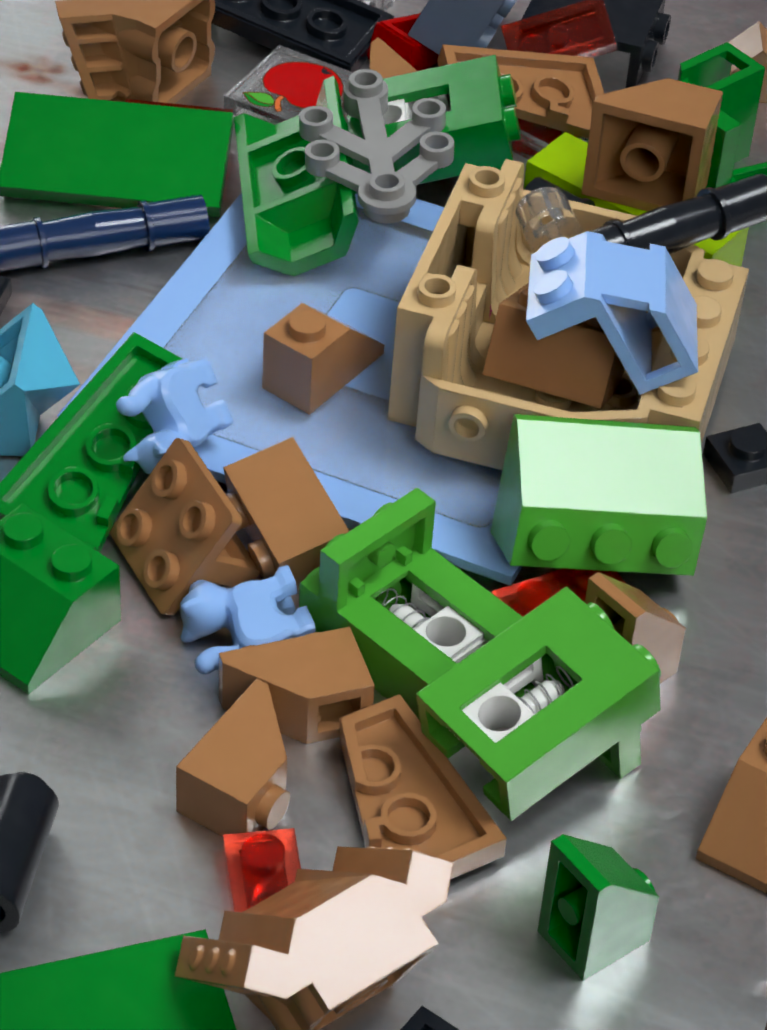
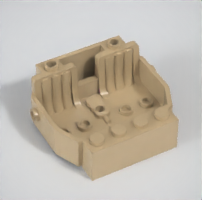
(450, 315)

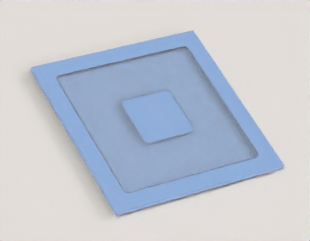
(220, 311)

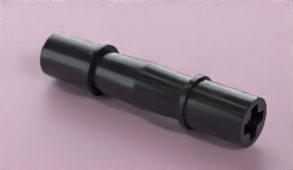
(688, 222)

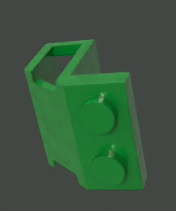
(737, 107)

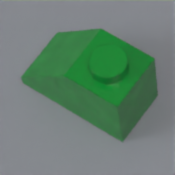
(594, 905)

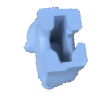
(173, 409)
(252, 612)

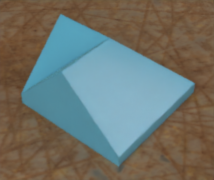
(31, 378)

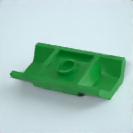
(289, 214)

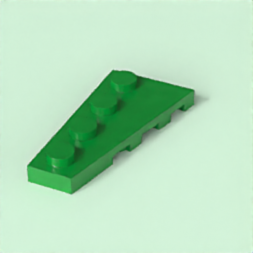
(78, 464)

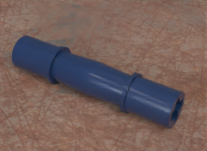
(103, 232)

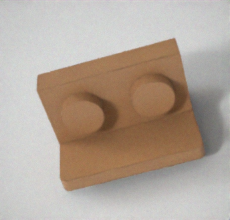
(182, 530)

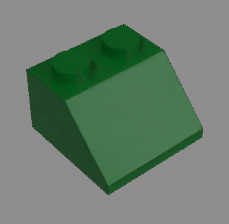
(52, 597)

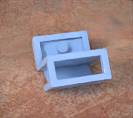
(617, 285)

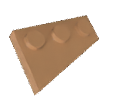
(547, 87)
(411, 791)

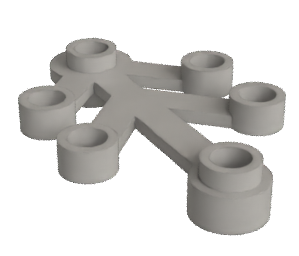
(382, 192)

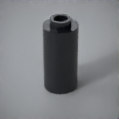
(25, 823)

